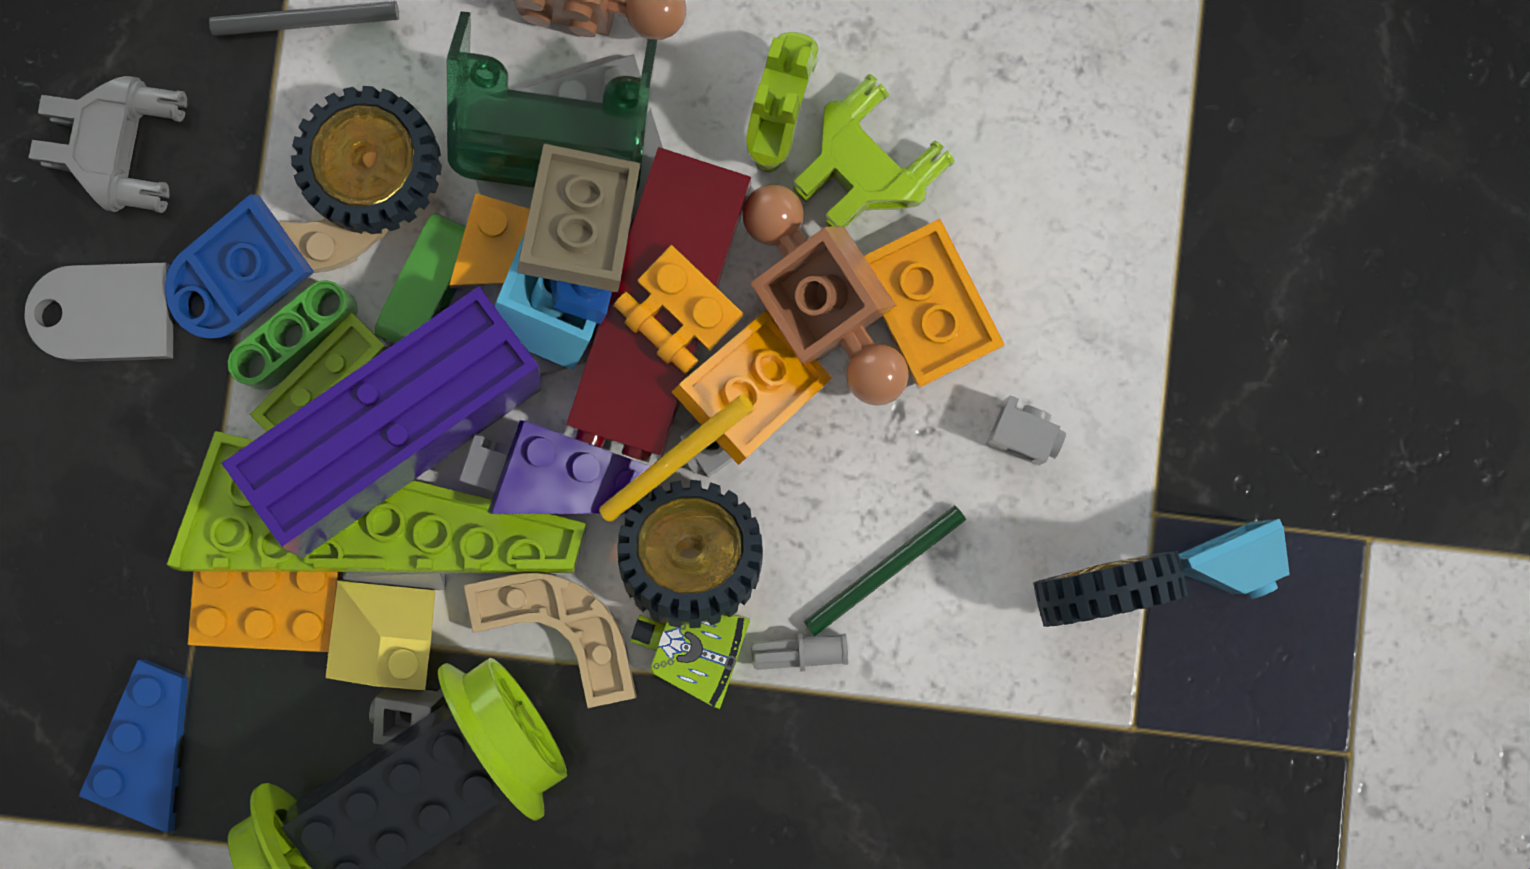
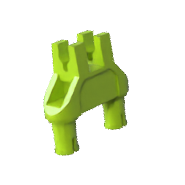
(780, 99)
(862, 166)

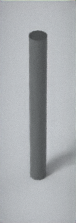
(304, 18)

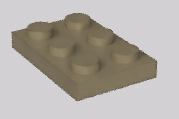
(579, 218)

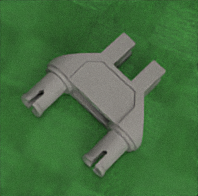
(104, 140)

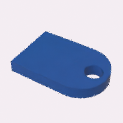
(238, 270)

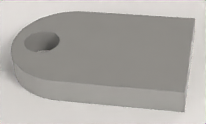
(106, 313)

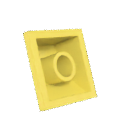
(381, 635)

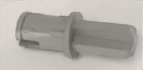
(800, 652)

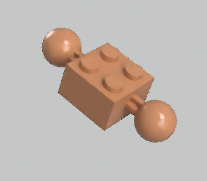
(587, 17)
(824, 294)

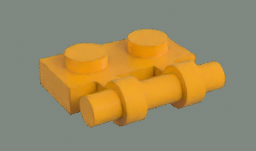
(689, 299)

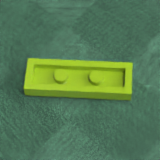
(330, 362)

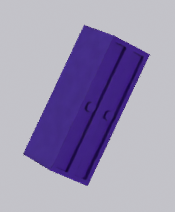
(385, 424)

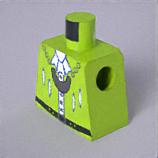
(694, 657)

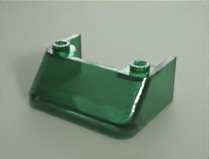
(502, 131)

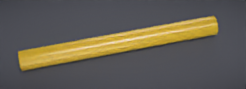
(676, 458)

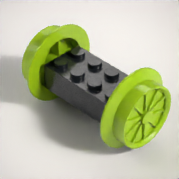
(414, 787)

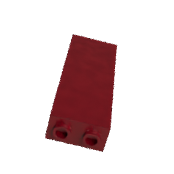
(625, 383)

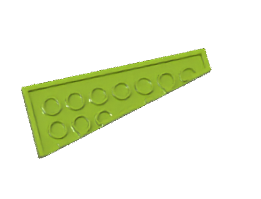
(408, 532)

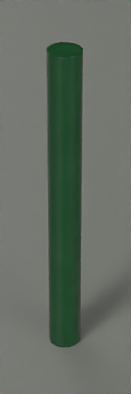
(884, 570)

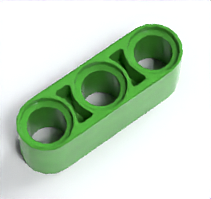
(424, 280)
(270, 337)

